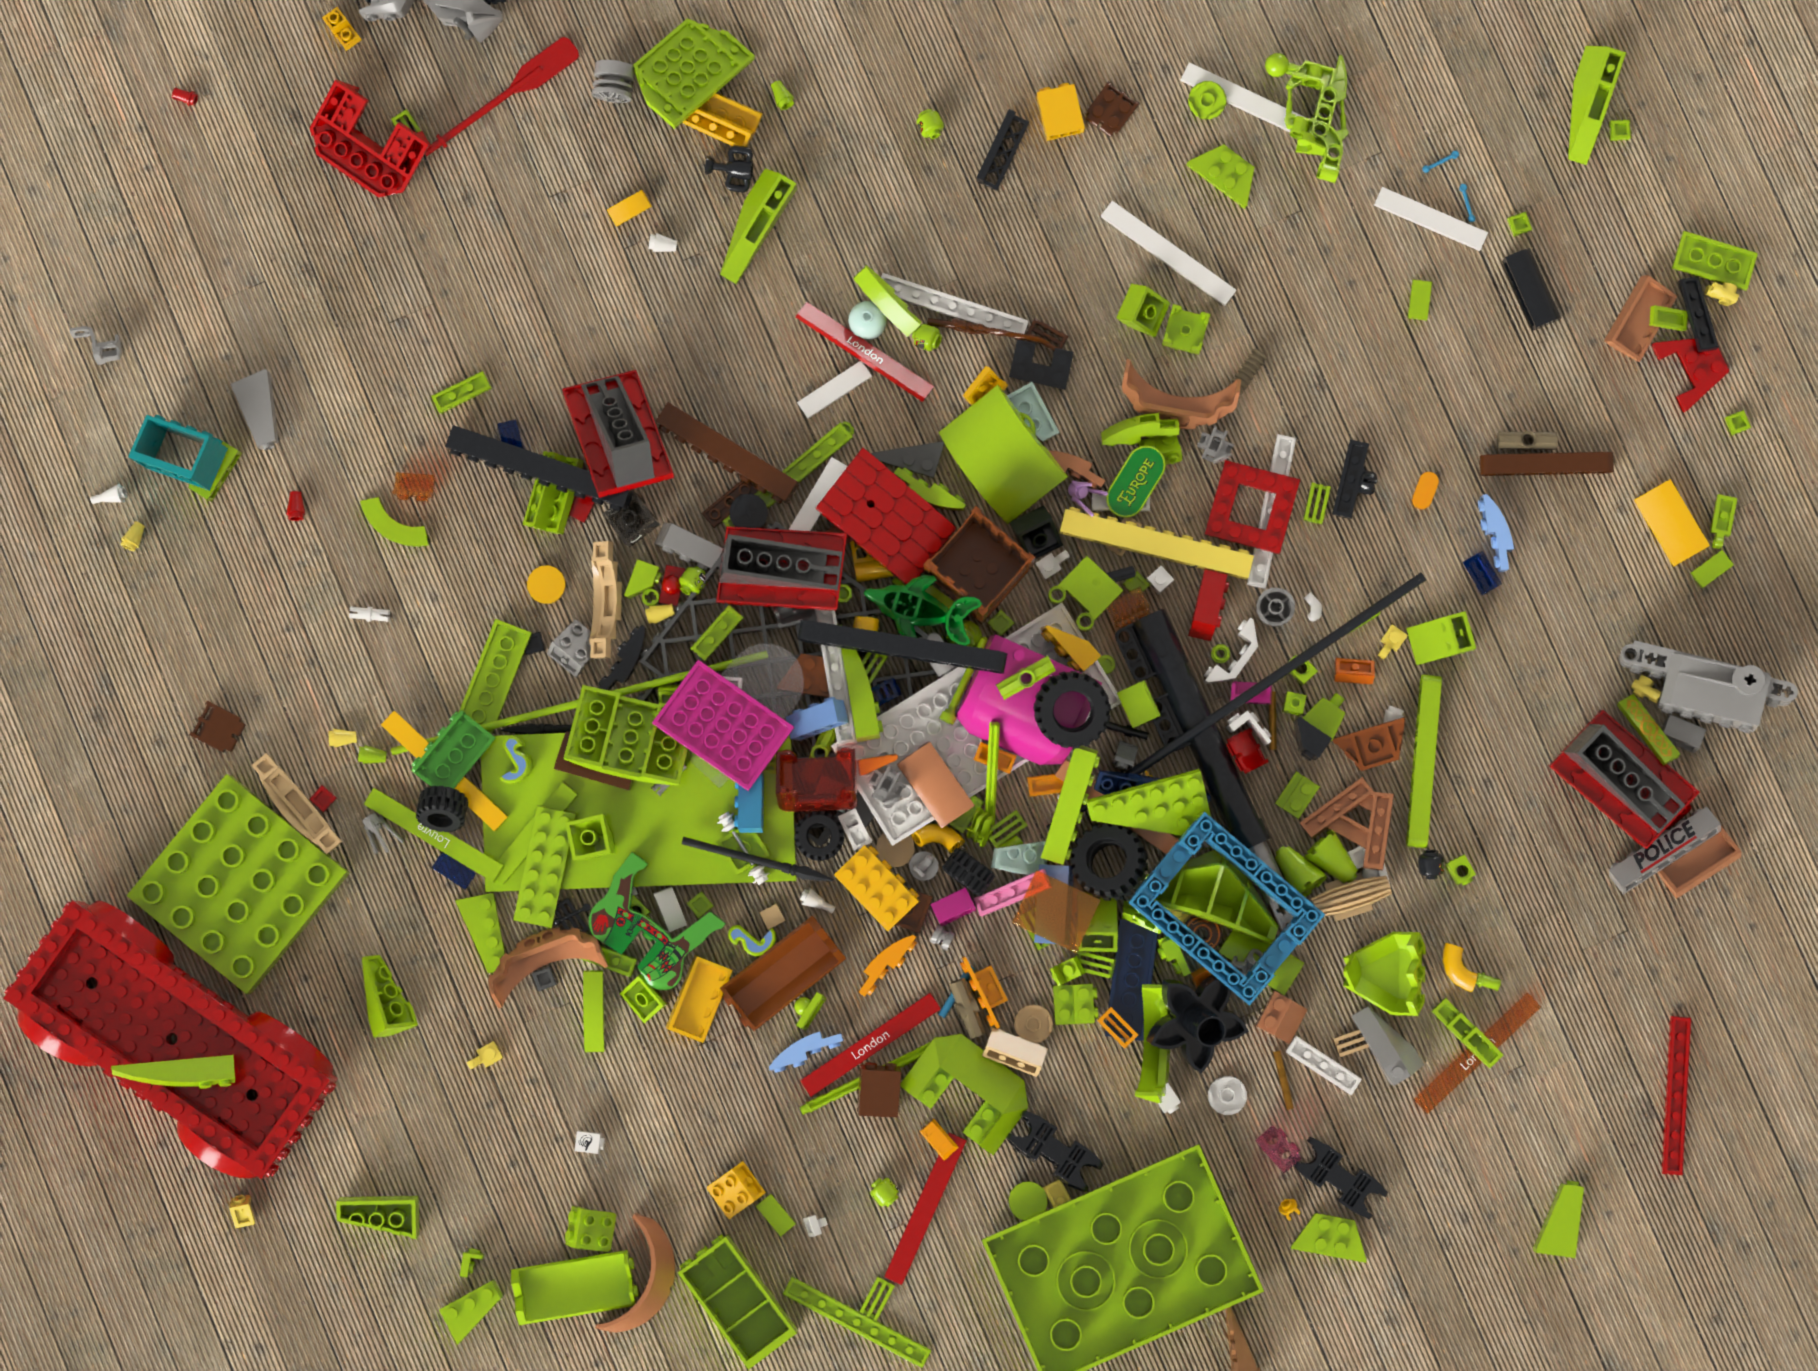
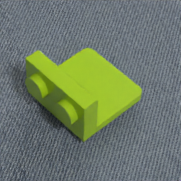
(590, 1229)

